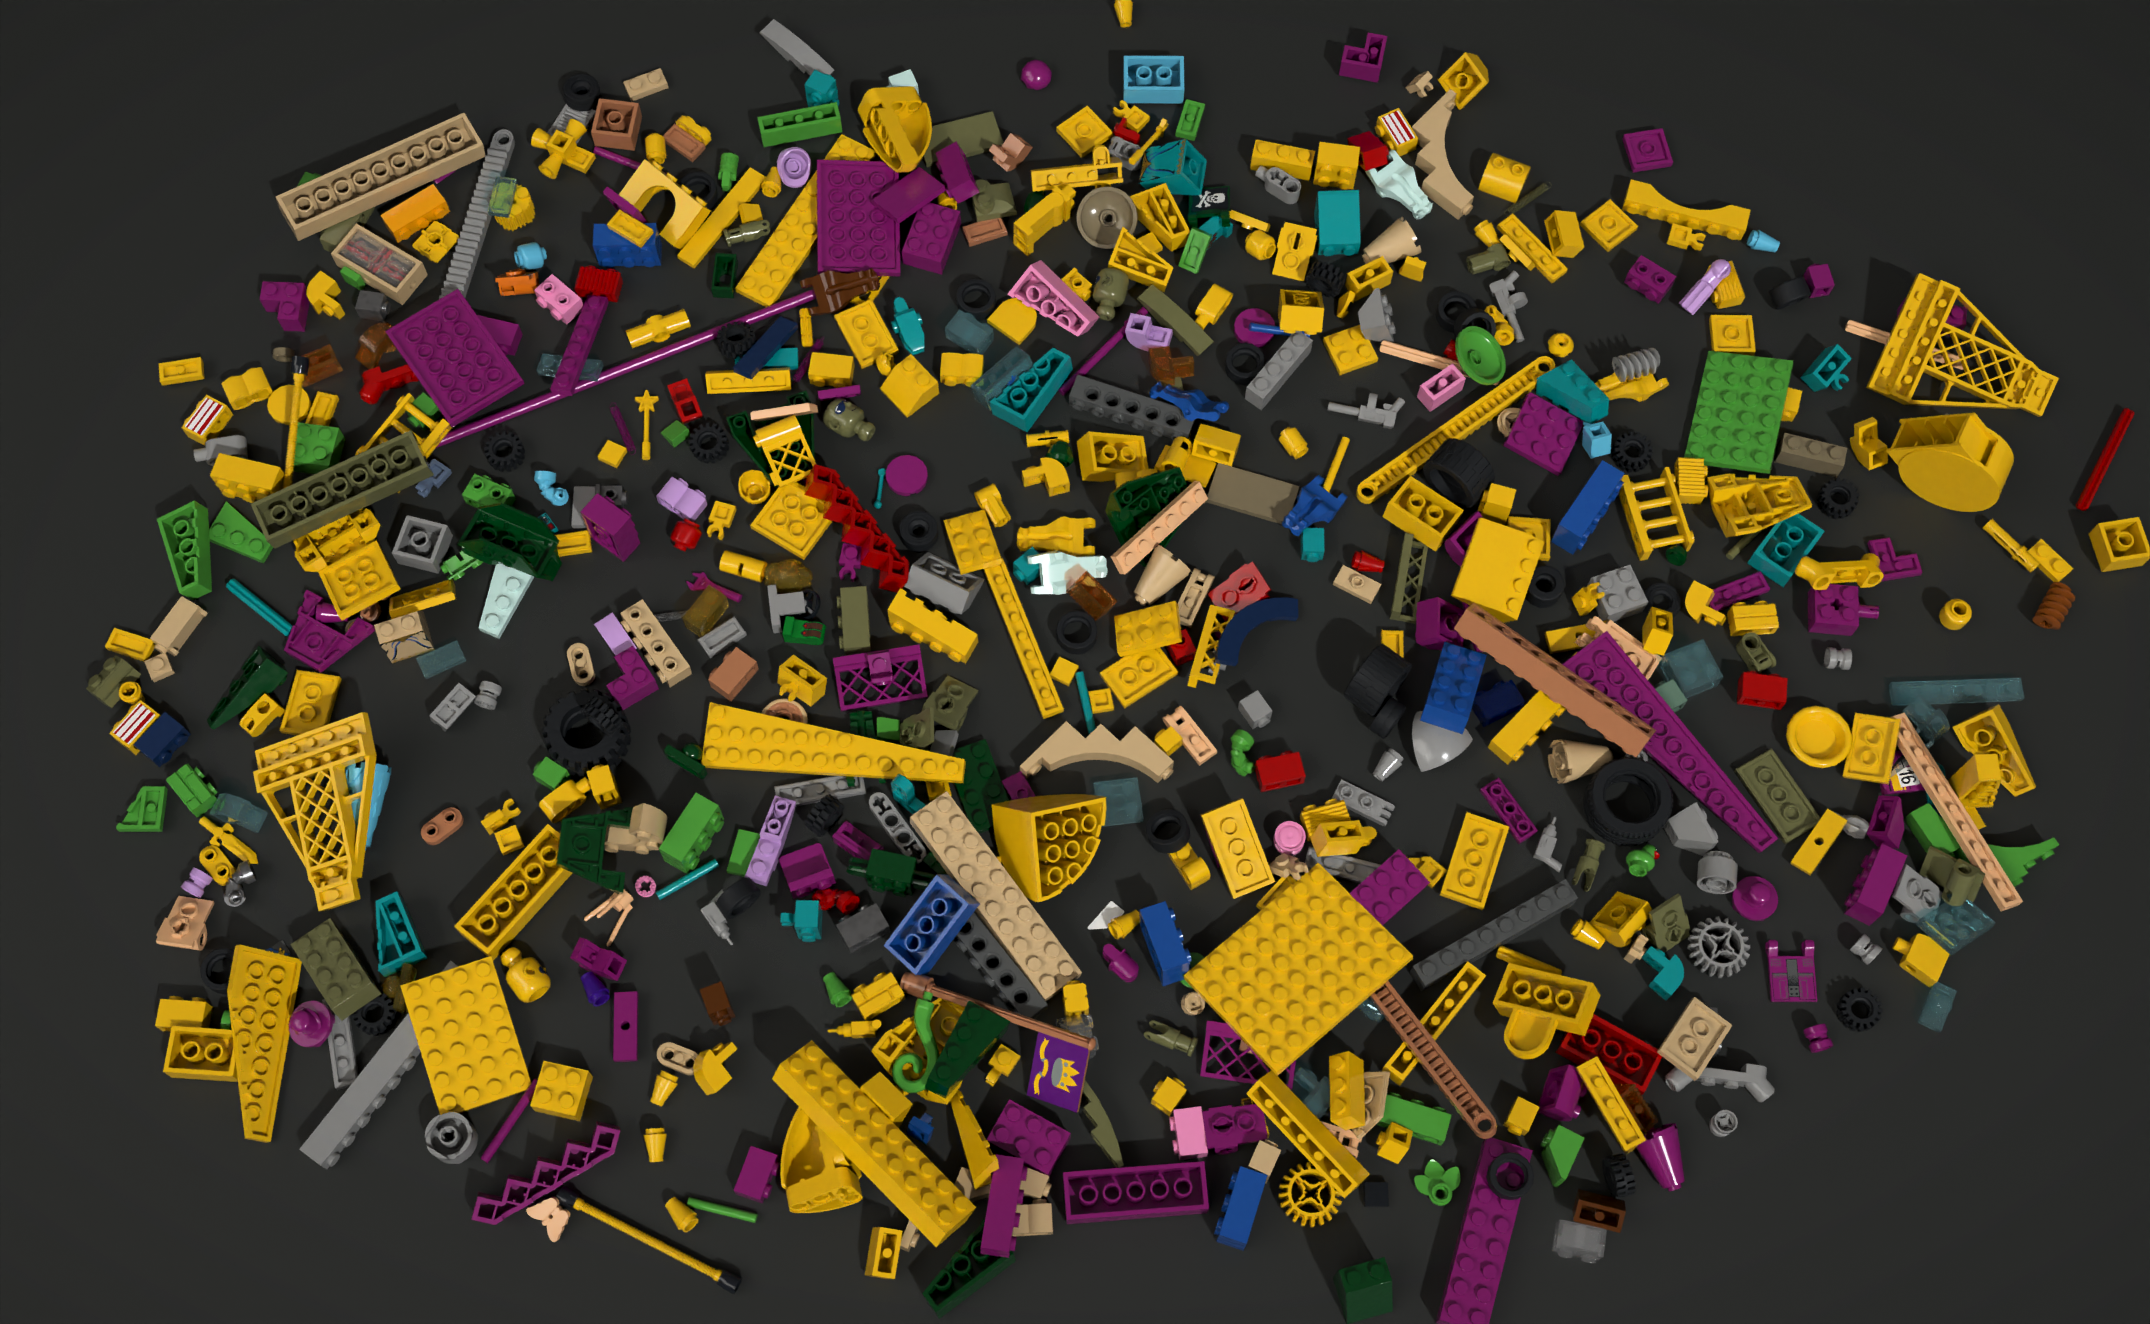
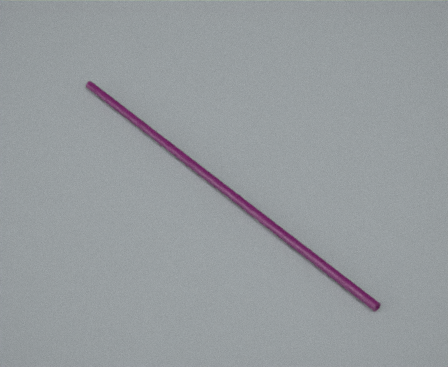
(625, 368)

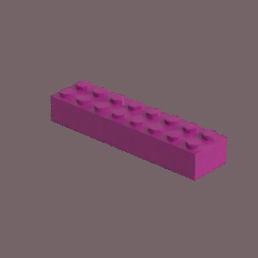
(1482, 1240)

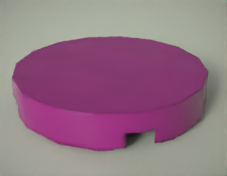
(1242, 323)
(906, 475)

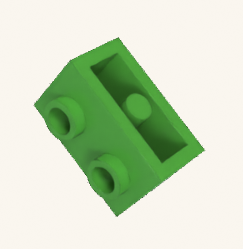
(484, 492)

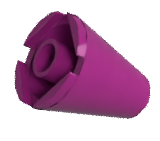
(1663, 1155)

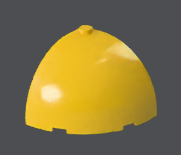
(1048, 840)

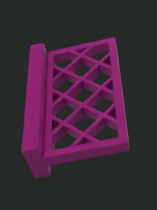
(860, 662)
(1224, 1030)

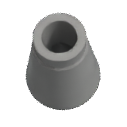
(1388, 764)

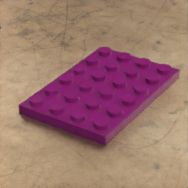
(849, 227)
(454, 357)

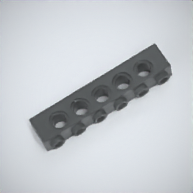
(1126, 400)
(1035, 1003)

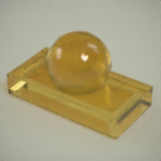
(392, 988)

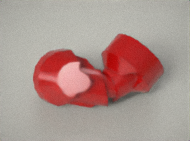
(845, 901)

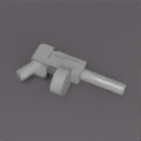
(1509, 304)
(1370, 413)

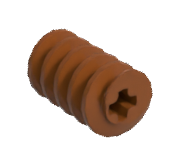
(2054, 606)

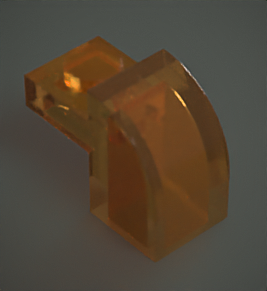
(374, 344)
(1166, 368)

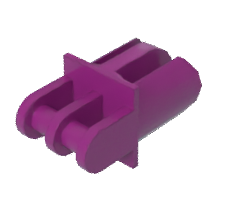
(1120, 963)

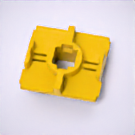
(435, 232)

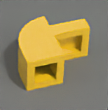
(321, 295)
(1866, 445)
(1051, 473)
(1697, 605)
(708, 1068)

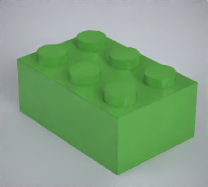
(692, 833)

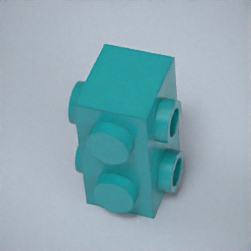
(821, 89)

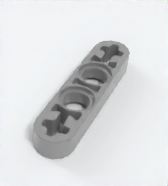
(896, 830)

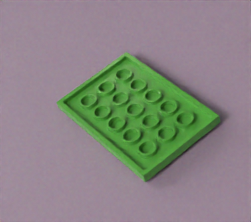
(1739, 411)

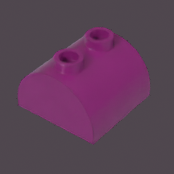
(1459, 541)
(1562, 1094)

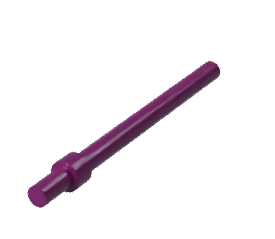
(1098, 355)

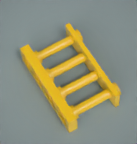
(428, 445)
(1638, 526)

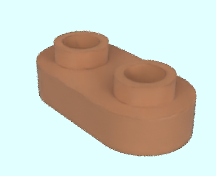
(443, 827)

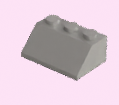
(943, 583)

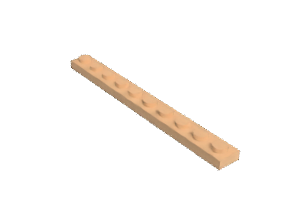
(1955, 815)

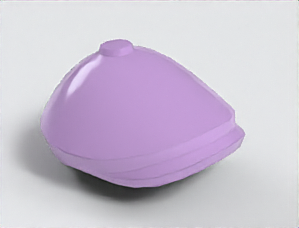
(794, 166)

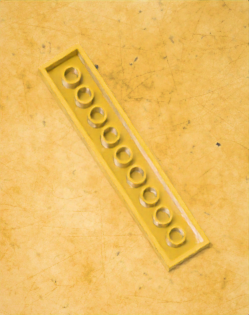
(873, 1143)

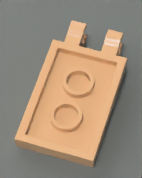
(1630, 645)

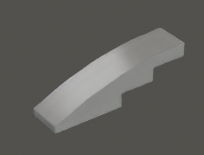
(794, 49)

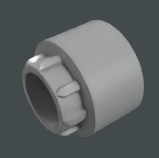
(1717, 873)

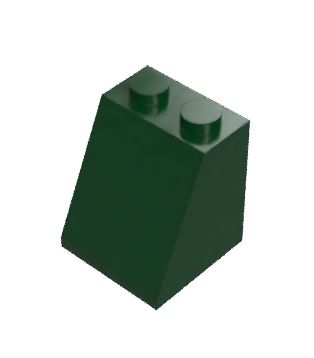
(1364, 1290)

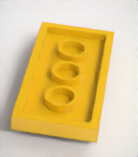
(1237, 848)
(1474, 861)

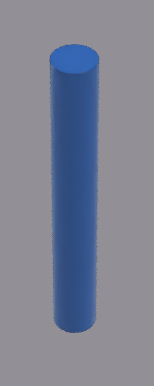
(1269, 329)

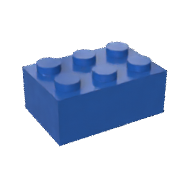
(617, 251)
(1165, 943)
(1240, 1207)

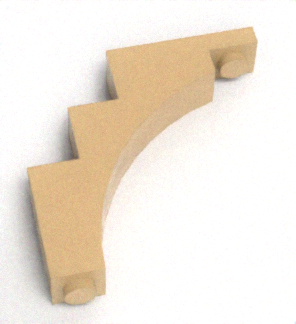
(1441, 183)
(1069, 746)
(1034, 1188)

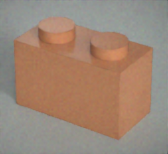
(733, 673)

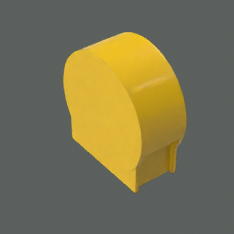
(1952, 460)

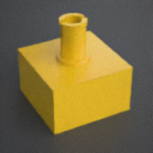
(887, 1098)

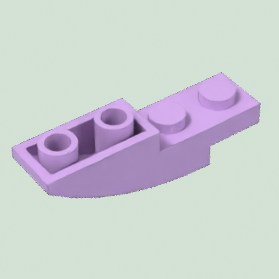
(771, 840)

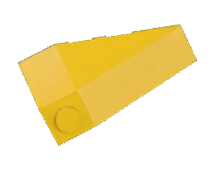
(1992, 733)

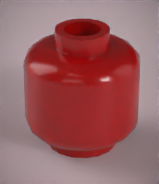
(686, 535)

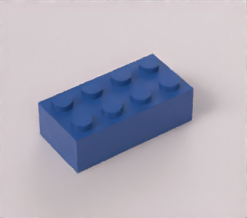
(1588, 508)
(1453, 688)
(931, 924)

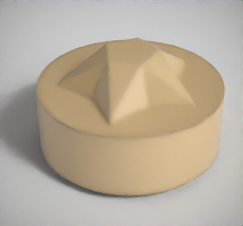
(1192, 1003)

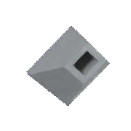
(1376, 319)
(1691, 830)

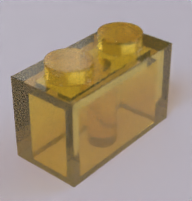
(705, 611)

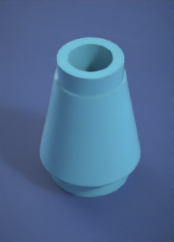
(1761, 241)

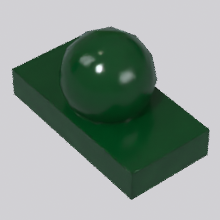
(687, 758)

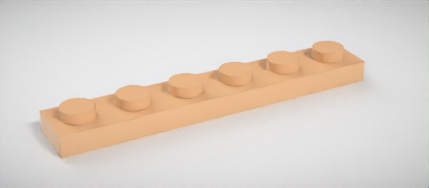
(1159, 527)

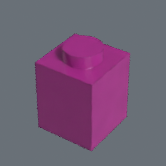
(1819, 280)

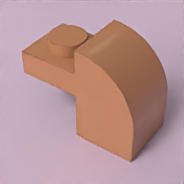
(1011, 152)

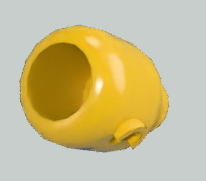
(525, 975)

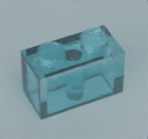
(969, 333)

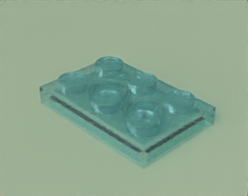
(1955, 925)

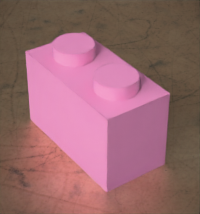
(1441, 387)
(1189, 1133)

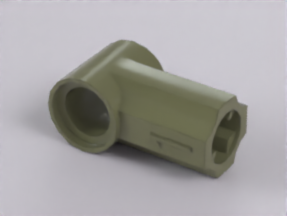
(1493, 258)

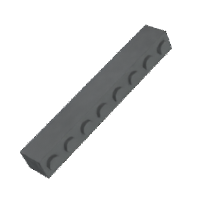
(1493, 935)

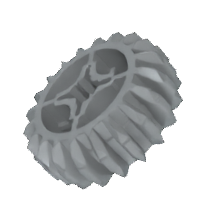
(1736, 958)

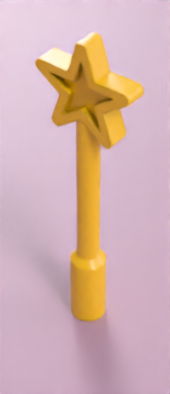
(1159, 133)
(646, 404)

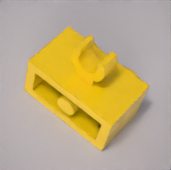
(801, 681)

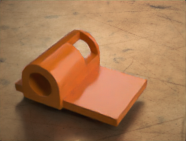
(517, 282)

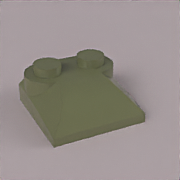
(993, 201)

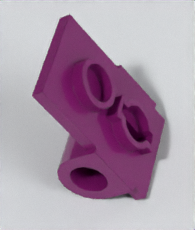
(1232, 1126)

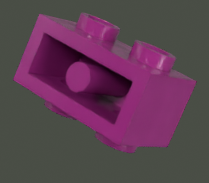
(1649, 279)

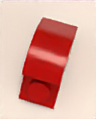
(684, 401)

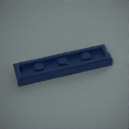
(765, 347)

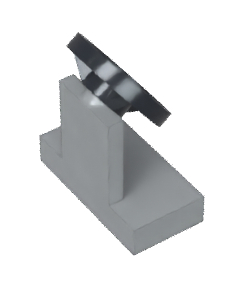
(790, 604)

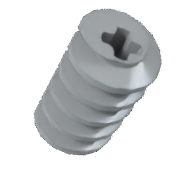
(1636, 363)

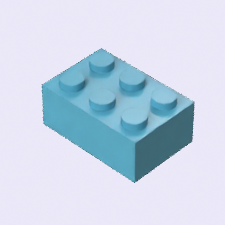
(1153, 79)

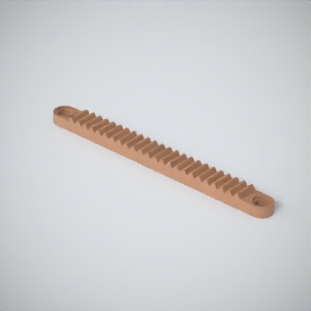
(1433, 1060)

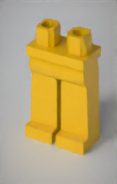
(1042, 217)

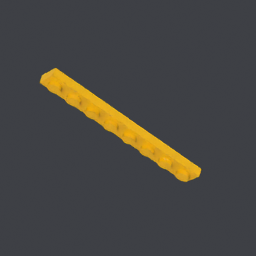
(1023, 640)

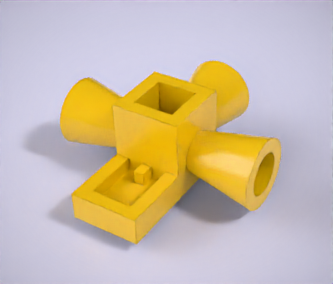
(563, 149)

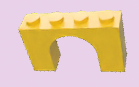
(688, 213)

